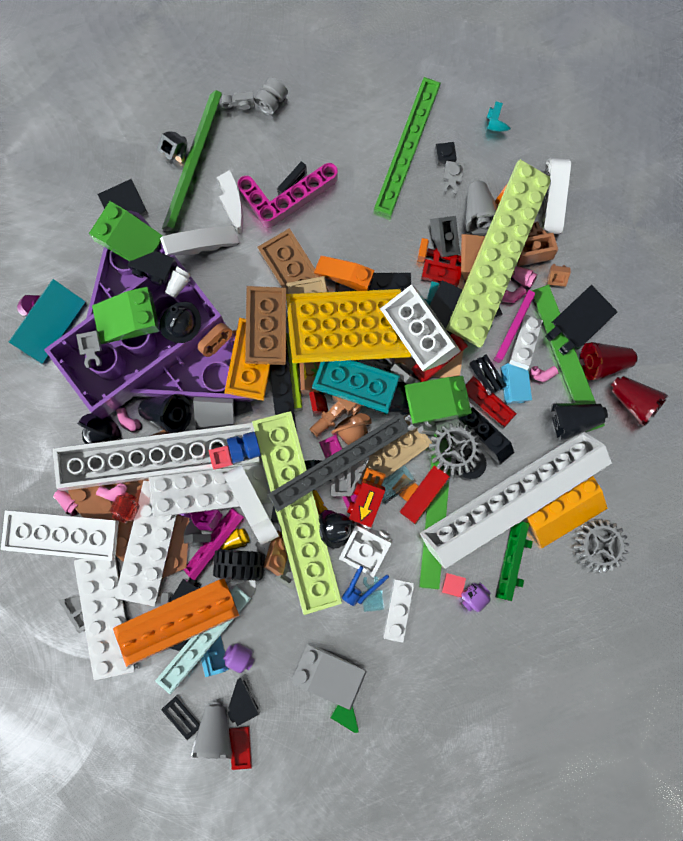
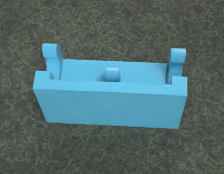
(518, 384)
(213, 659)

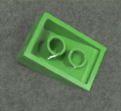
(124, 233)
(126, 316)
(438, 399)

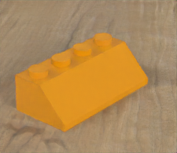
(567, 512)

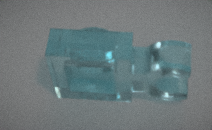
(374, 600)

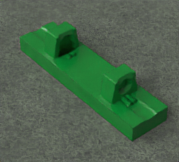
(512, 561)

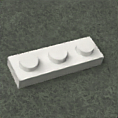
(526, 342)
(398, 611)

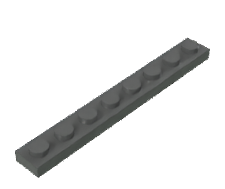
(338, 462)

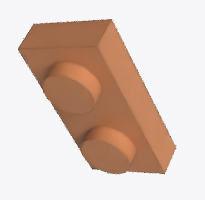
(276, 556)

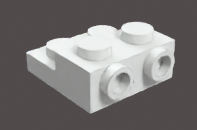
(366, 548)

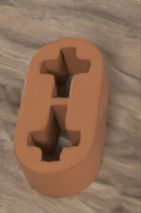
(214, 339)

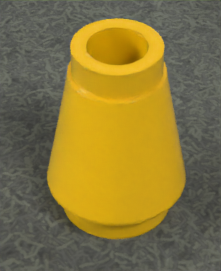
(237, 539)

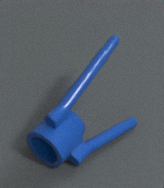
(352, 594)

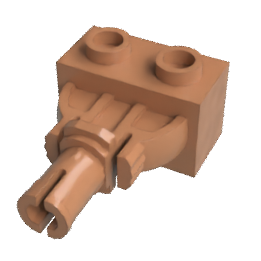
(538, 246)
(342, 406)

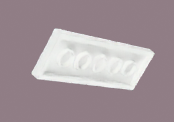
(201, 491)
(60, 535)
(145, 553)
(101, 613)

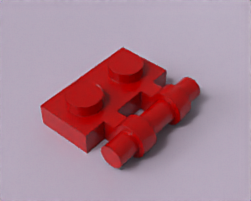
(439, 271)

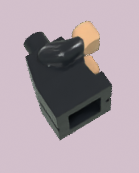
(172, 145)

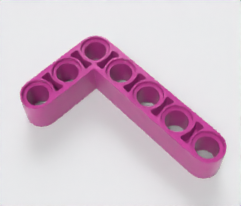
(288, 197)

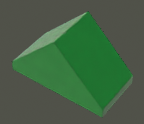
(345, 718)

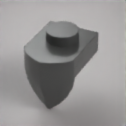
(193, 536)

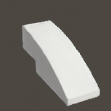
(231, 200)

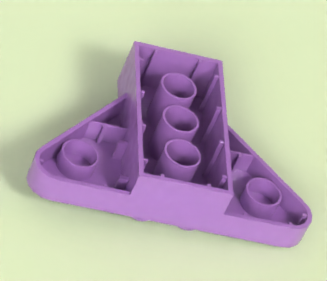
(145, 363)

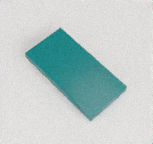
(46, 320)
(357, 383)

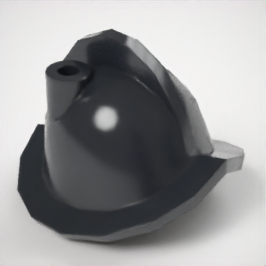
(180, 322)
(97, 429)
(335, 528)

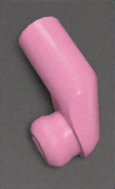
(512, 297)
(541, 375)
(127, 422)
(110, 494)

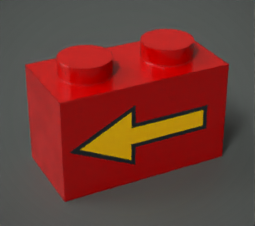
(366, 503)

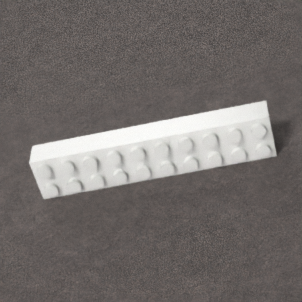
(142, 457)
(515, 498)

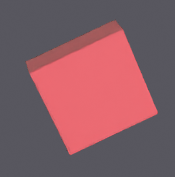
(220, 457)
(453, 585)

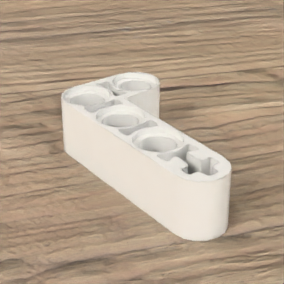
(556, 195)
(251, 505)

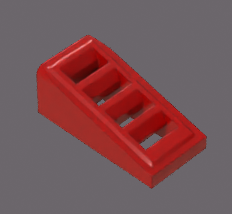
(318, 403)

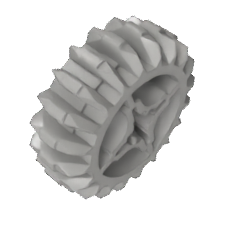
(470, 440)
(607, 551)

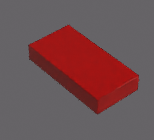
(241, 747)

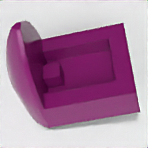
(26, 303)
(206, 519)

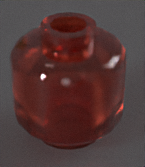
(124, 508)

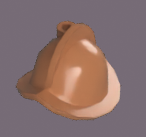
(352, 427)

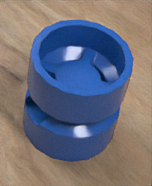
(243, 447)

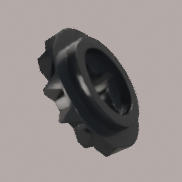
(478, 470)

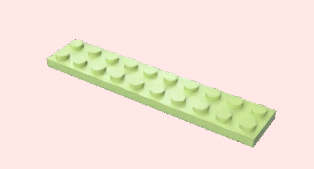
(499, 254)
(299, 520)

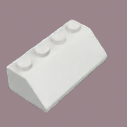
(420, 329)

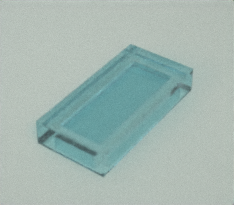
(397, 483)

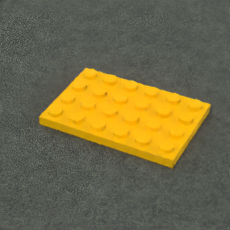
(342, 326)

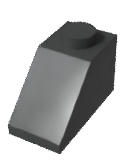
(445, 235)

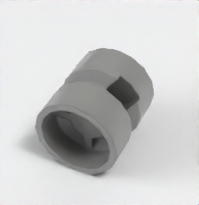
(273, 93)

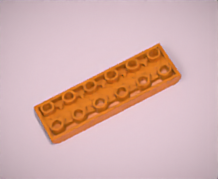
(175, 622)

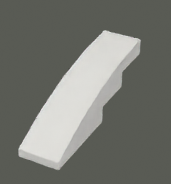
(199, 240)

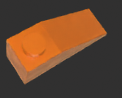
(345, 273)

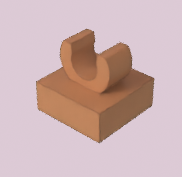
(558, 275)

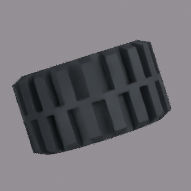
(238, 564)

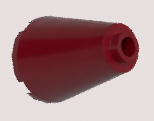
(606, 359)
(638, 398)

